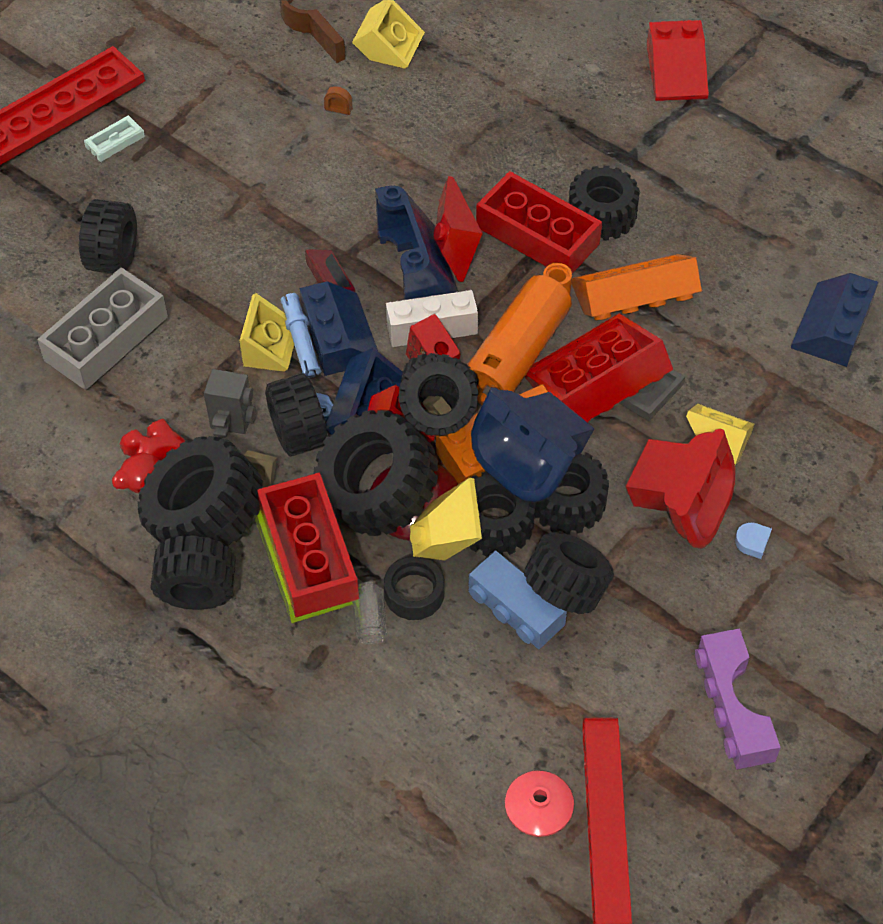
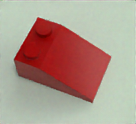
(677, 60)

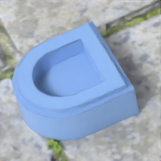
(752, 539)

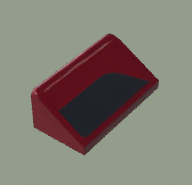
(327, 268)

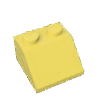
(388, 35)

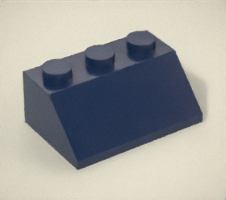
(835, 318)
(335, 325)
(364, 377)

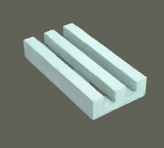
(116, 140)

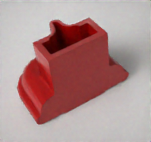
(688, 482)

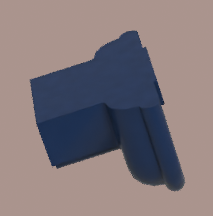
(527, 441)

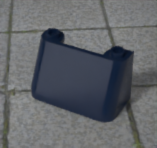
(408, 227)

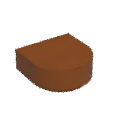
(338, 100)

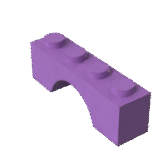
(748, 735)

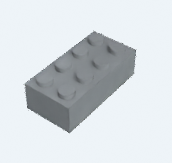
(103, 328)

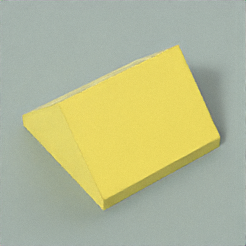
(264, 337)

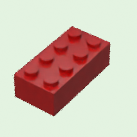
(538, 223)
(308, 545)

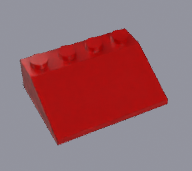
(602, 367)

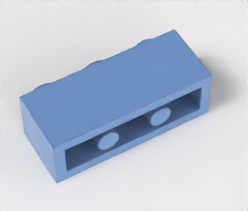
(514, 602)

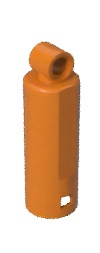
(523, 330)

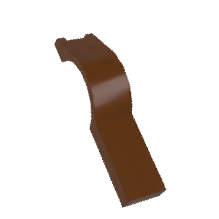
(314, 23)

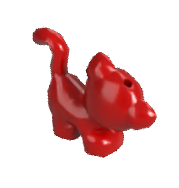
(144, 454)

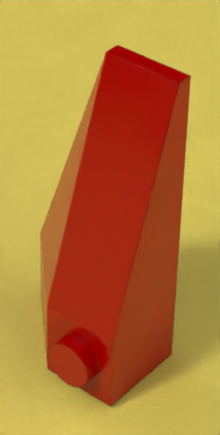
(456, 230)

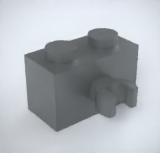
(229, 402)

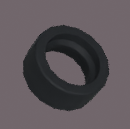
(414, 609)

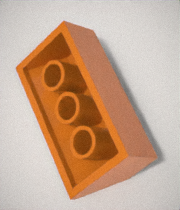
(637, 285)

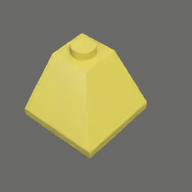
(707, 420)
(447, 524)

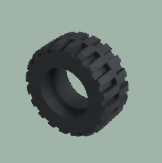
(403, 489)
(201, 492)

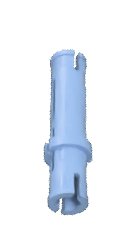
(297, 325)

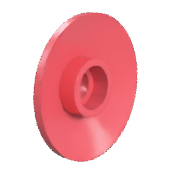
(536, 817)

